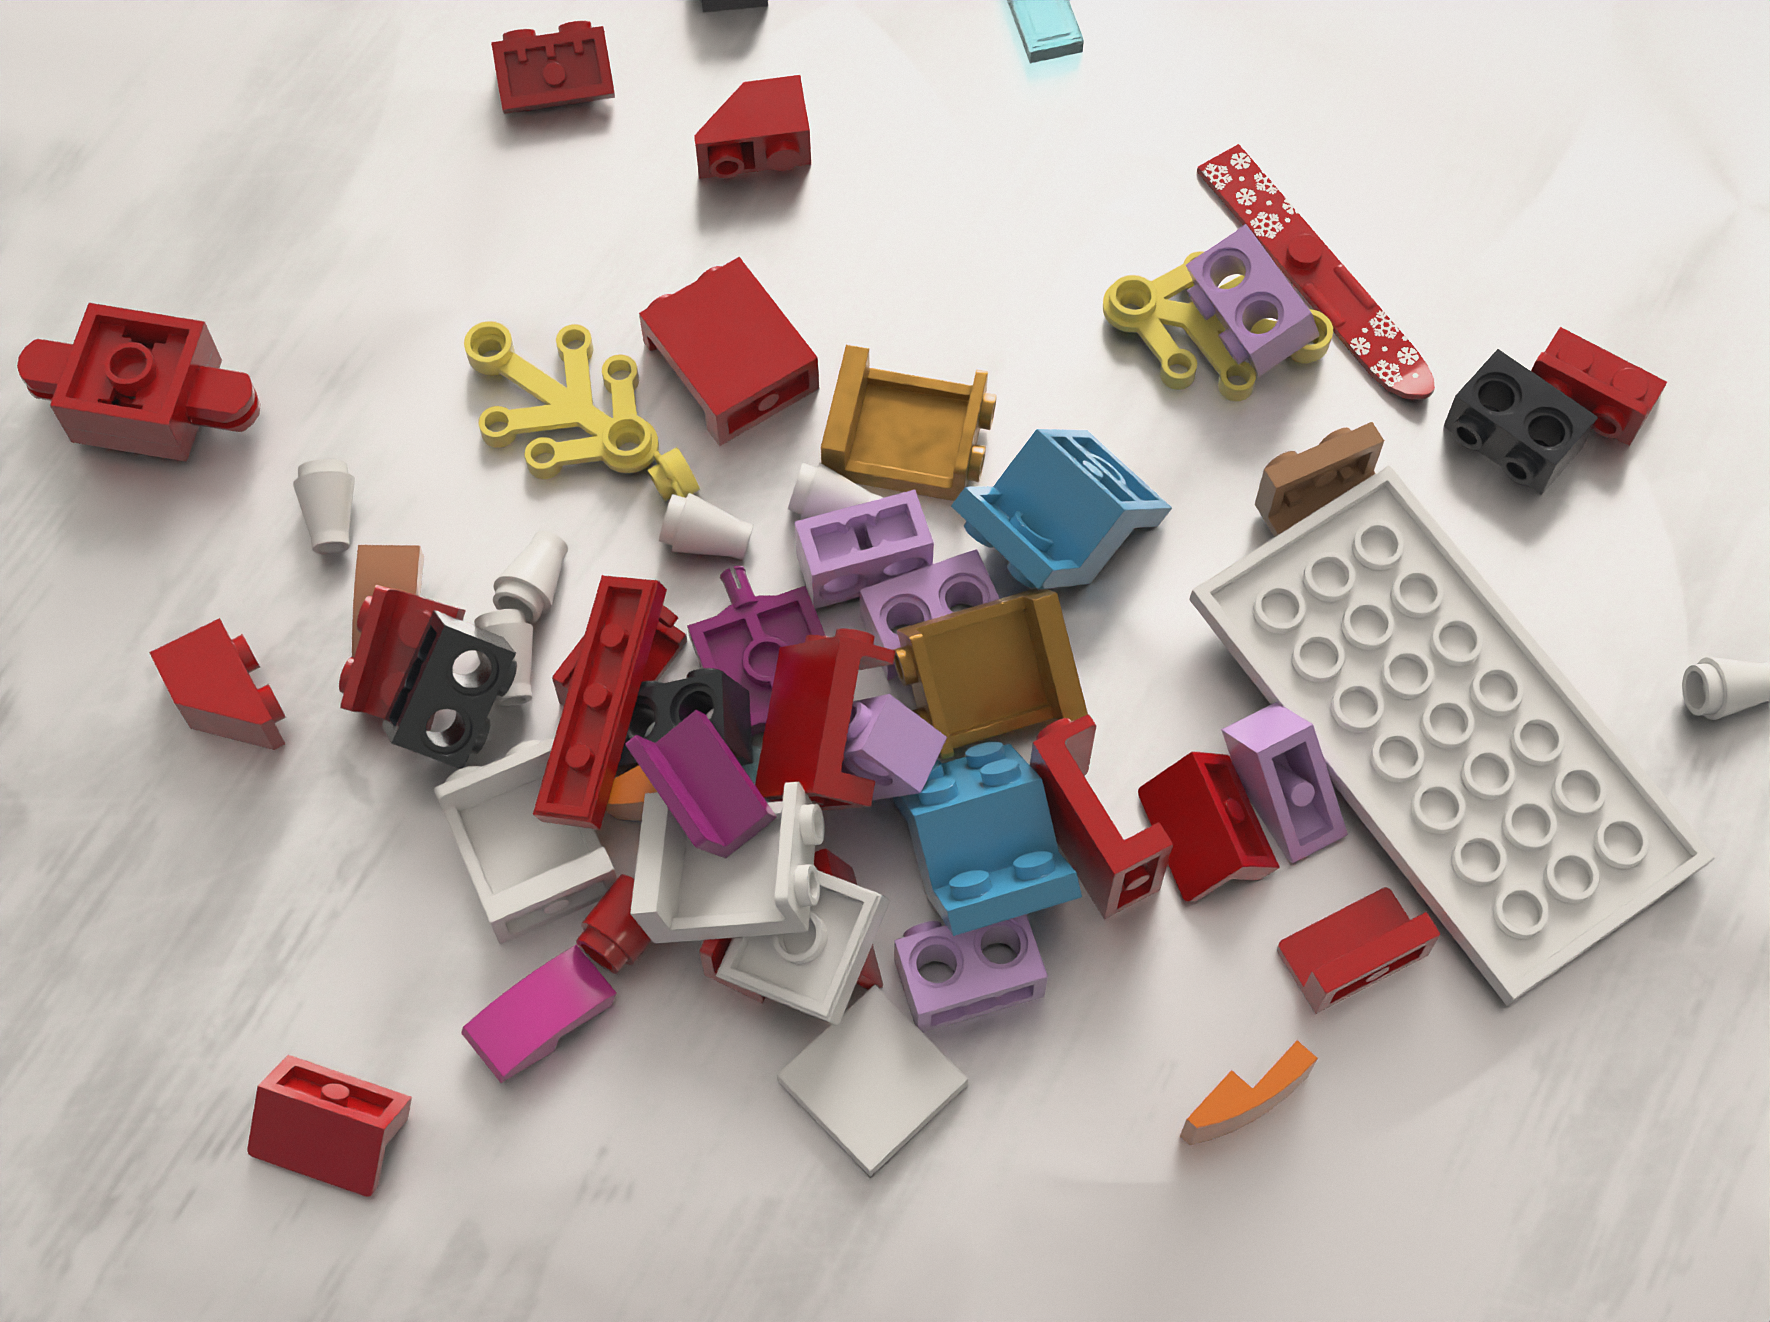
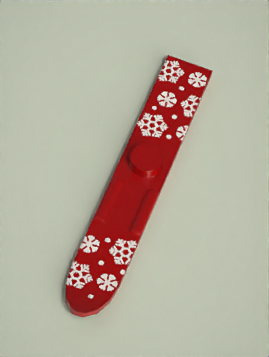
(1318, 274)

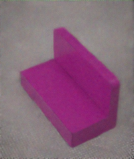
(703, 785)

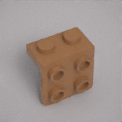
(1307, 481)

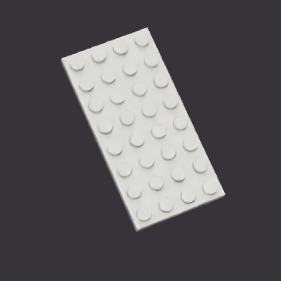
(1452, 733)

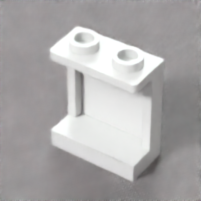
(520, 865)
(752, 892)

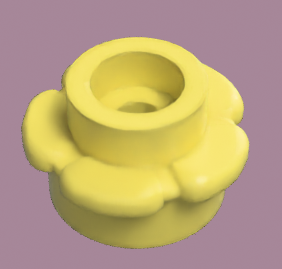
(672, 475)

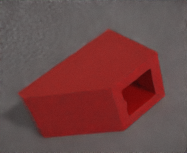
(756, 130)
(214, 688)

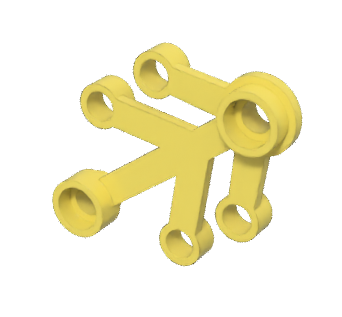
(1158, 310)
(564, 405)

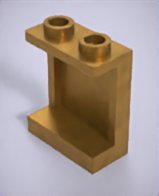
(906, 429)
(991, 668)

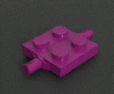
(748, 637)

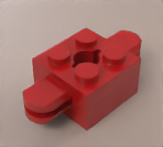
(146, 355)

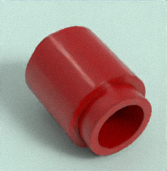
(611, 932)

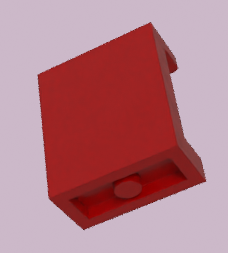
(731, 349)
(812, 718)
(1108, 866)

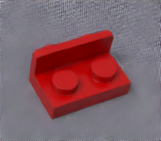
(552, 67)
(1601, 383)
(390, 632)

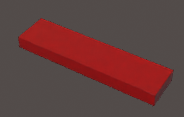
(600, 702)

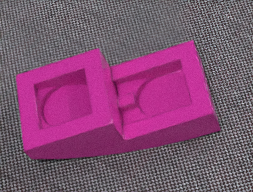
(538, 1011)

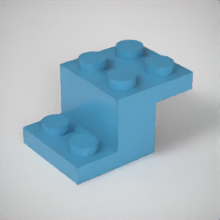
(1060, 509)
(986, 840)

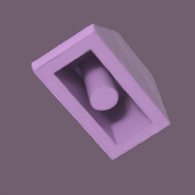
(1286, 779)

